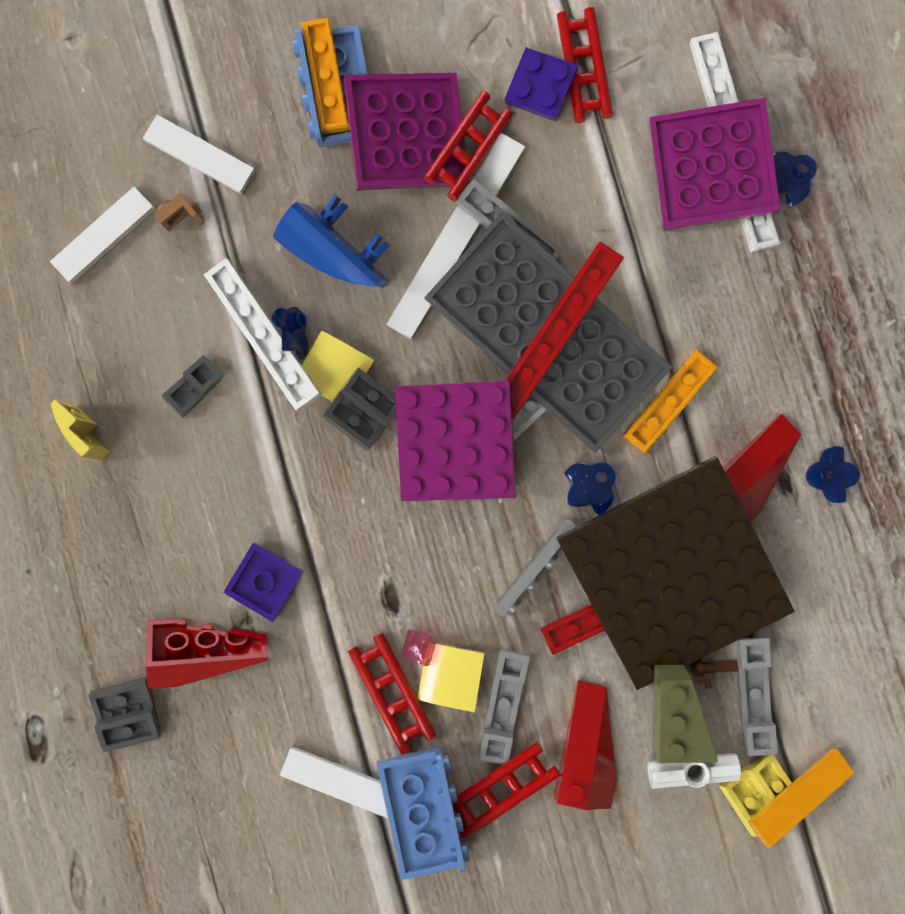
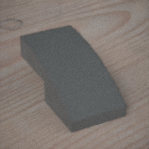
(193, 386)

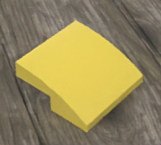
(332, 364)
(77, 428)
(452, 677)
(757, 787)

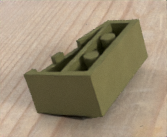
(678, 721)

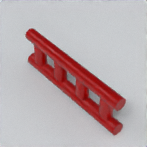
(598, 76)
(452, 146)
(408, 700)
(519, 792)

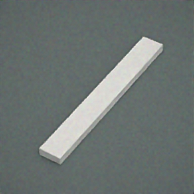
(720, 90)
(453, 239)

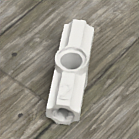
(675, 774)

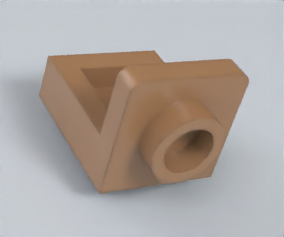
(175, 210)

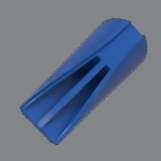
(322, 247)

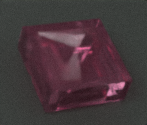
(418, 647)

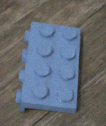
(350, 62)
(422, 813)

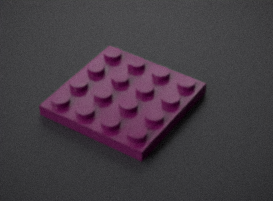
(401, 127)
(714, 164)
(455, 441)

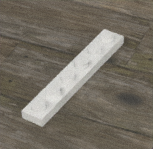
(262, 335)

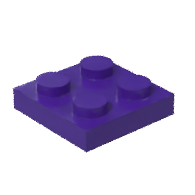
(541, 84)
(263, 582)

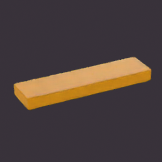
(325, 76)
(670, 401)
(801, 797)

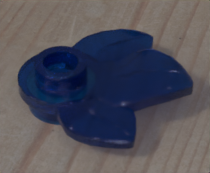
(790, 179)
(292, 325)
(836, 474)
(588, 489)

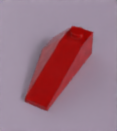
(761, 463)
(190, 653)
(588, 752)

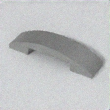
(754, 696)
(503, 706)

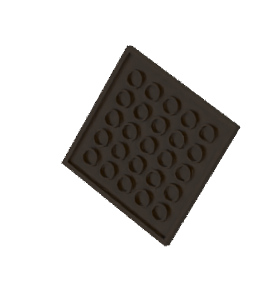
(676, 572)

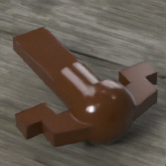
(700, 668)

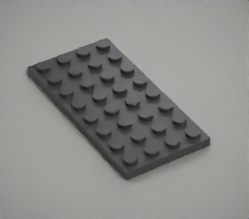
(500, 301)

